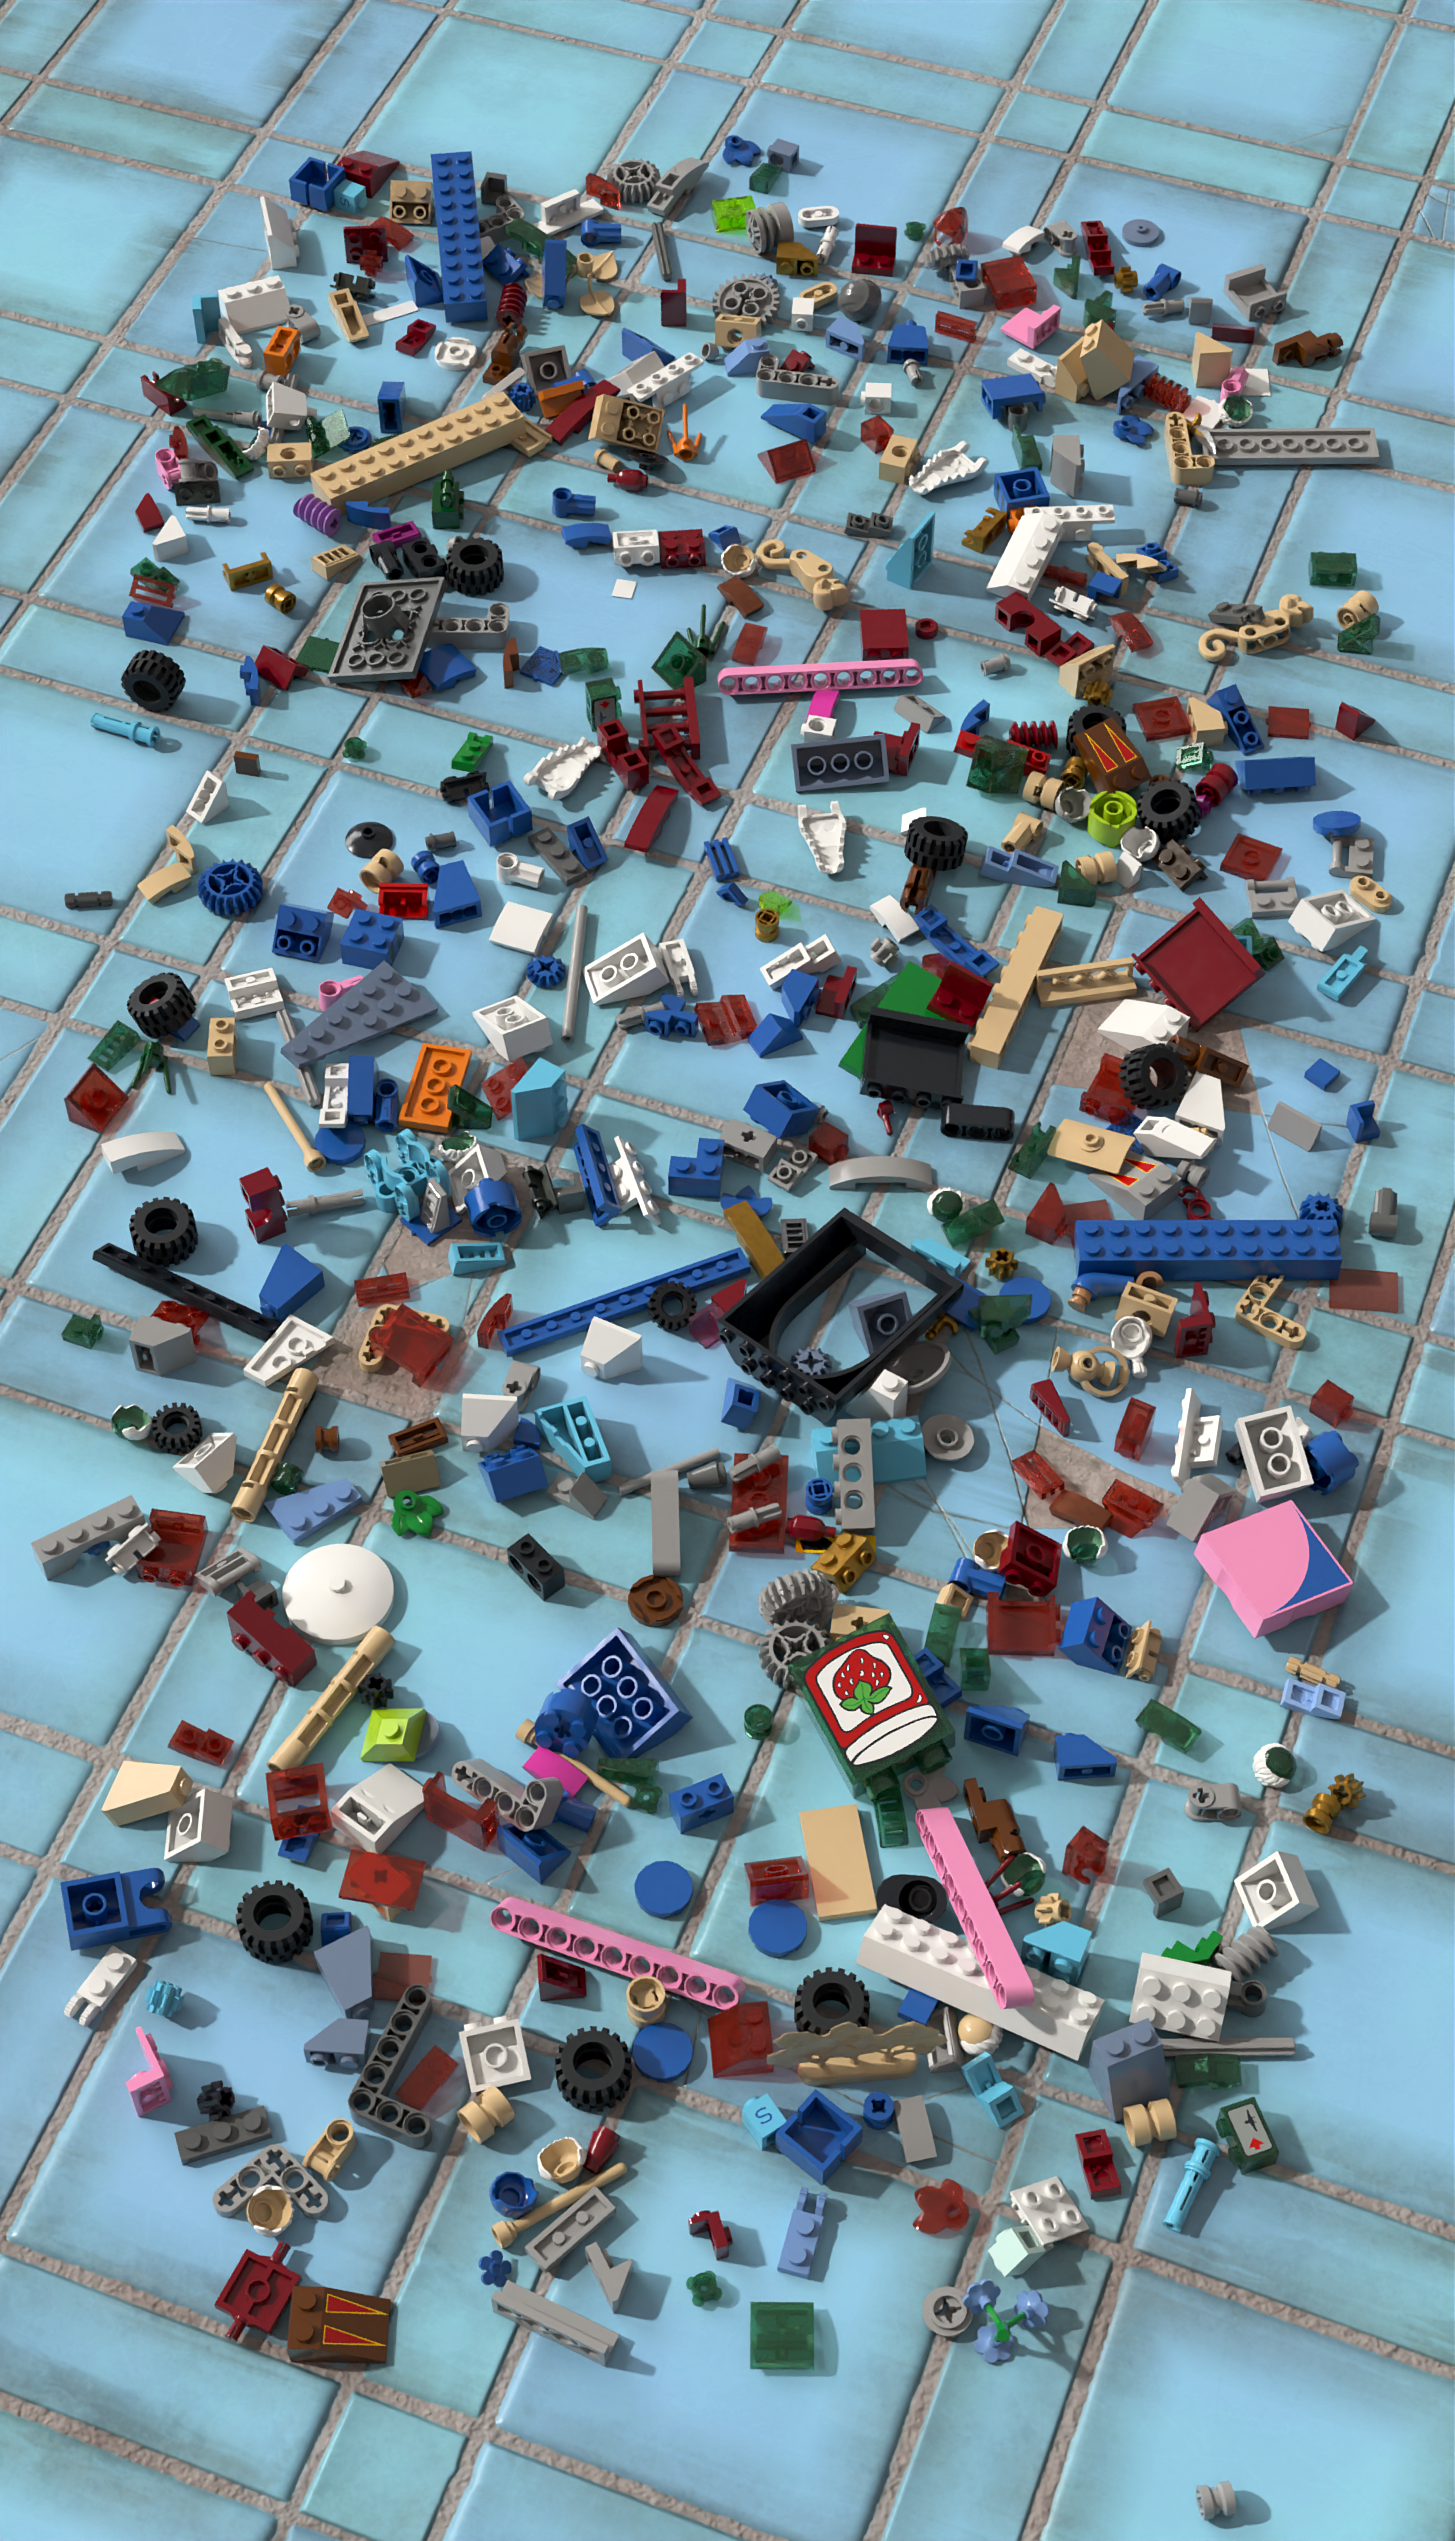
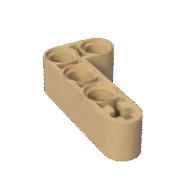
(1183, 466)

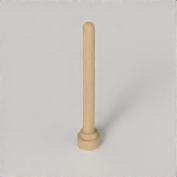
(313, 1158)
(527, 1735)
(506, 2232)

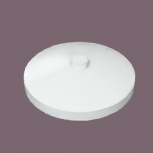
(338, 1594)

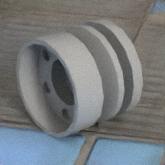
(769, 226)

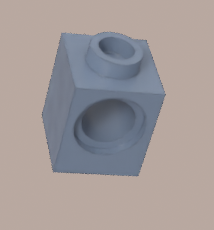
(783, 154)

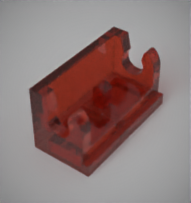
(1085, 1852)

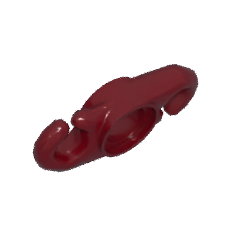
(1197, 1202)

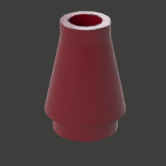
(600, 2148)

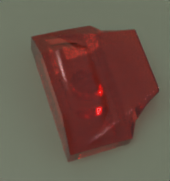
(1130, 1509)

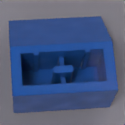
(302, 931)
(513, 1473)
(1095, 1636)

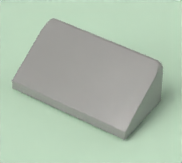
(919, 712)
(1295, 1126)
(950, 2055)

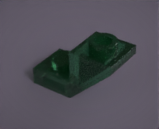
(1264, 950)

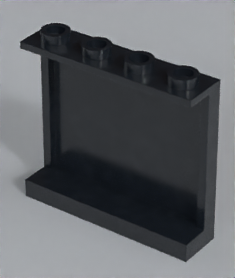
(913, 1058)

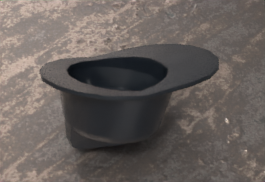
(913, 1895)

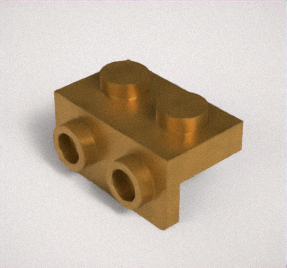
(845, 1560)

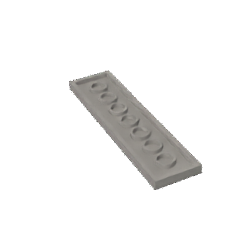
(1294, 446)

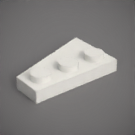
(286, 1350)

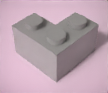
(1199, 1504)

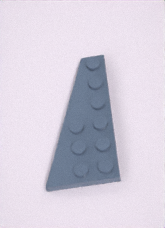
(363, 1013)

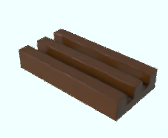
(419, 1442)

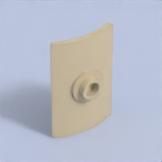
(1090, 1146)

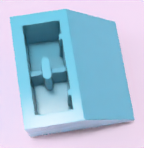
(1057, 1951)

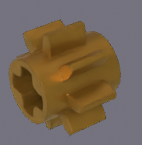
(1125, 279)
(1098, 693)
(1001, 1263)
(1347, 1790)

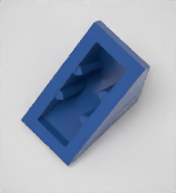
(773, 1034)

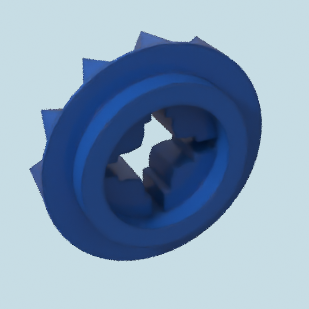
(363, 440)
(545, 978)

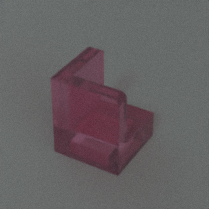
(704, 1325)

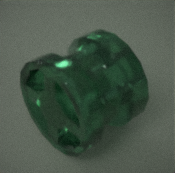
(287, 1479)
(753, 1716)

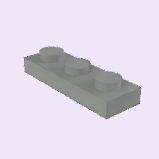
(570, 2229)

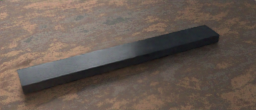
(186, 1291)

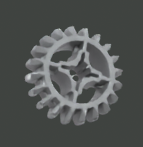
(634, 180)
(795, 1595)
(793, 1643)

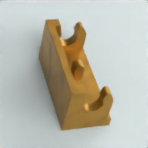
(986, 531)
(248, 574)

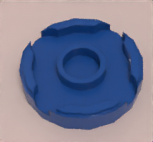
(1339, 822)
(341, 1144)
(1040, 1296)
(663, 1889)
(777, 1927)
(662, 2052)

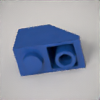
(799, 994)
(740, 1403)

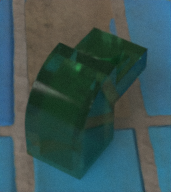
(1099, 309)

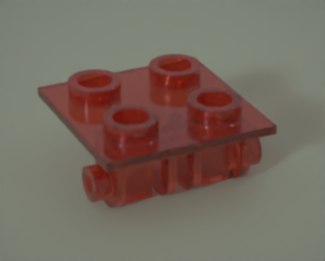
(499, 1087)
(183, 1314)

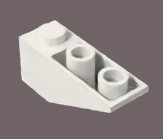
(1171, 1139)

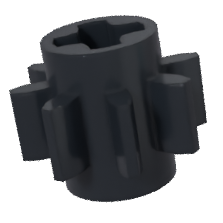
(376, 1691)
(216, 2100)

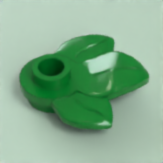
(416, 1516)

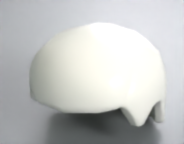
(1140, 843)

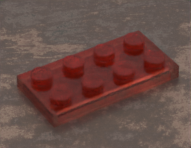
(757, 1492)

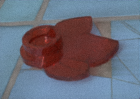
(937, 2205)

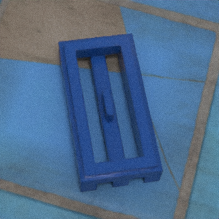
(717, 846)

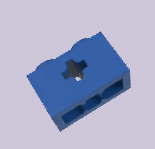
(701, 1803)

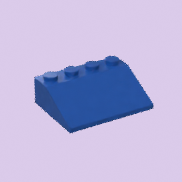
(630, 1695)

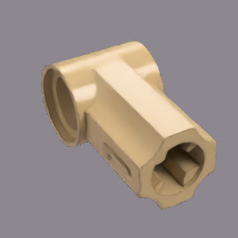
(1023, 831)

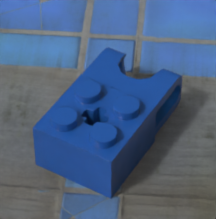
(119, 1907)

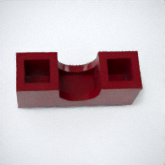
(1018, 612)
(627, 763)
(265, 1202)

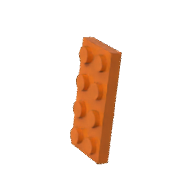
(427, 1094)

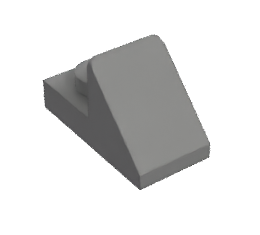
(1199, 310)
(577, 1494)
(611, 2281)

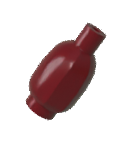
(629, 479)
(808, 1528)

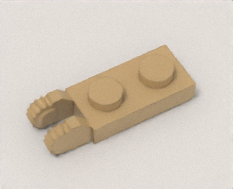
(1101, 562)

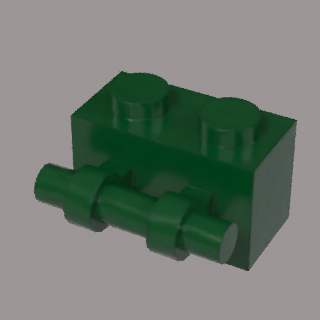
(447, 502)

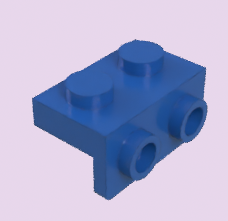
(503, 265)

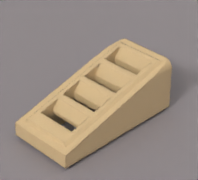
(326, 567)

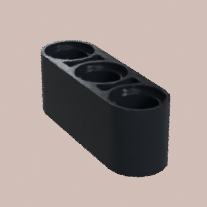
(977, 1122)

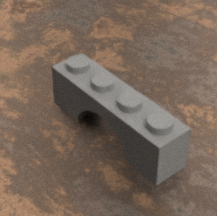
(60, 1549)

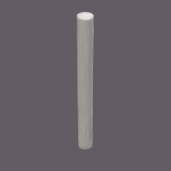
(681, 1466)

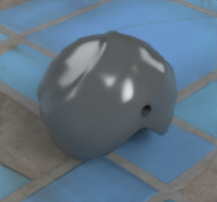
(859, 299)

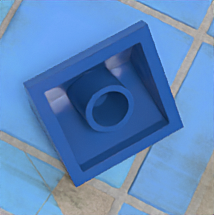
(423, 283)
(636, 346)
(532, 1850)

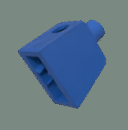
(907, 343)

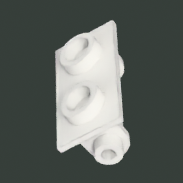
(1065, 600)
(139, 1541)

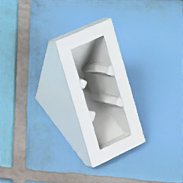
(170, 541)
(209, 798)

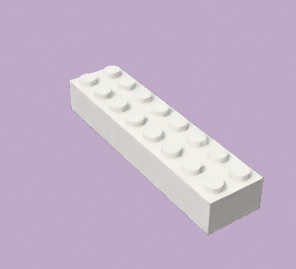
(948, 1970)

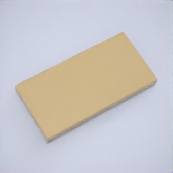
(837, 1862)

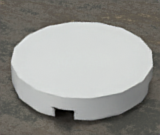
(456, 354)

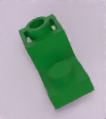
(1201, 1955)

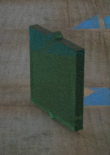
(318, 654)

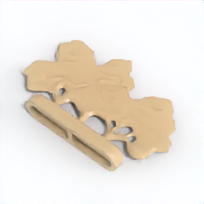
(855, 2053)

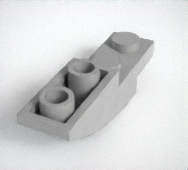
(674, 182)

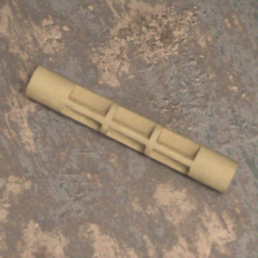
(269, 1456)
(333, 1700)

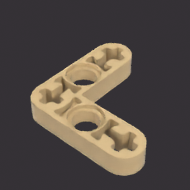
(1260, 1314)
(378, 1321)

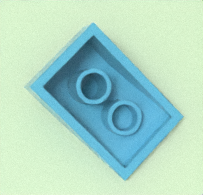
(914, 555)

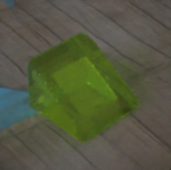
(774, 901)

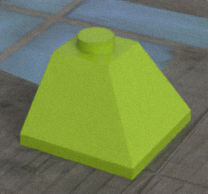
(393, 1734)

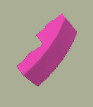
(824, 703)
(545, 1764)

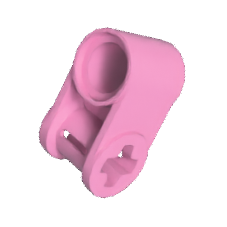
(167, 467)

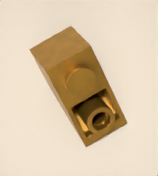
(795, 260)

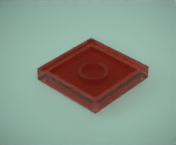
(1161, 718)
(1250, 858)

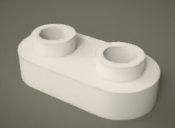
(818, 216)

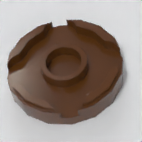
(655, 1601)

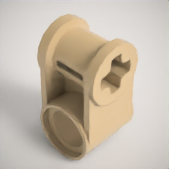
(329, 2155)

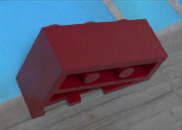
(269, 1642)

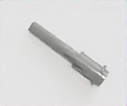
(238, 417)

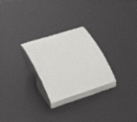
(521, 928)
(254, 993)

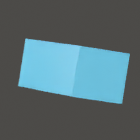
(991, 2092)

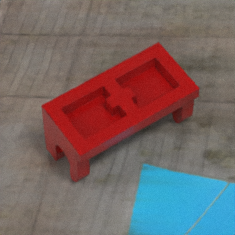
(404, 900)

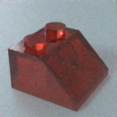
(741, 2040)

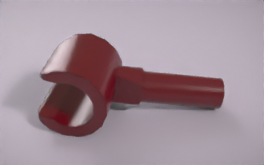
(884, 1109)

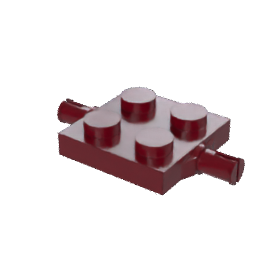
(258, 2292)

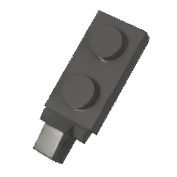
(1236, 613)

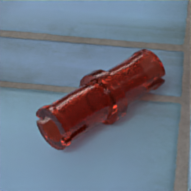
(1065, 575)

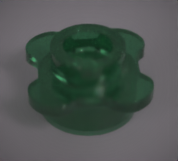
(915, 230)
(354, 748)
(638, 1800)
(703, 2279)

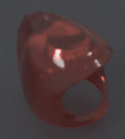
(952, 223)

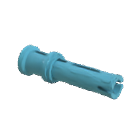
(134, 731)
(1195, 2169)

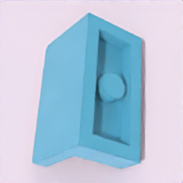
(206, 315)
(941, 1256)

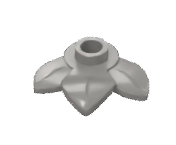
(934, 1789)

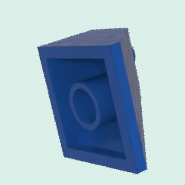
(151, 622)
(997, 1727)

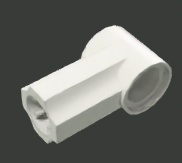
(511, 870)

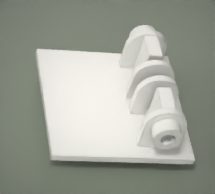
(1048, 2211)

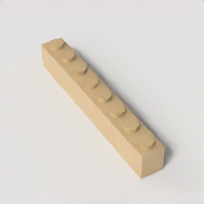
(1015, 988)

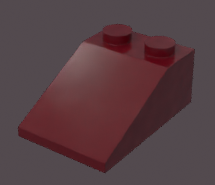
(368, 170)

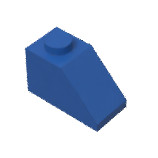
(1081, 1758)

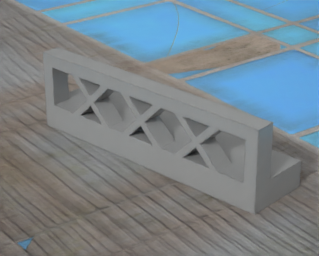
(555, 2322)

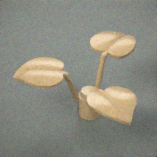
(601, 267)

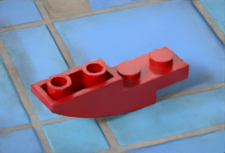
(1036, 759)

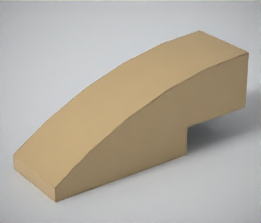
(347, 315)

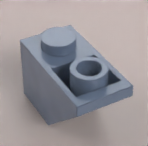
(340, 2043)

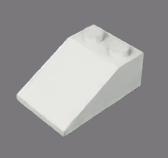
(1330, 919)
(626, 972)
(1143, 1024)
(514, 1028)

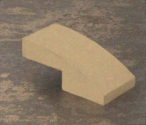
(1143, 563)
(182, 847)
(169, 878)

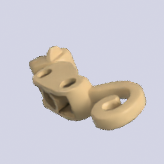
(809, 570)
(1291, 613)

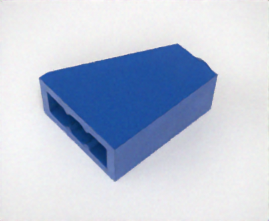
(554, 273)
(391, 407)
(455, 896)
(362, 1080)
(289, 1284)

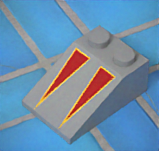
(1141, 1185)

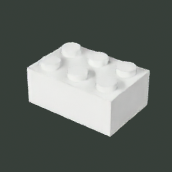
(1181, 1996)

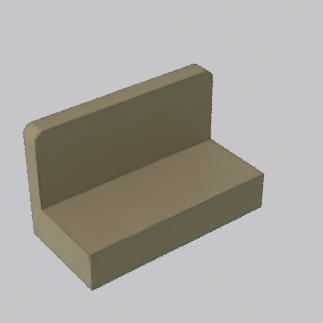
(410, 1472)

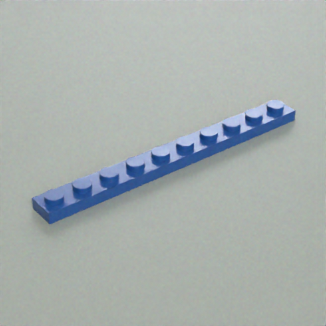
(619, 1302)

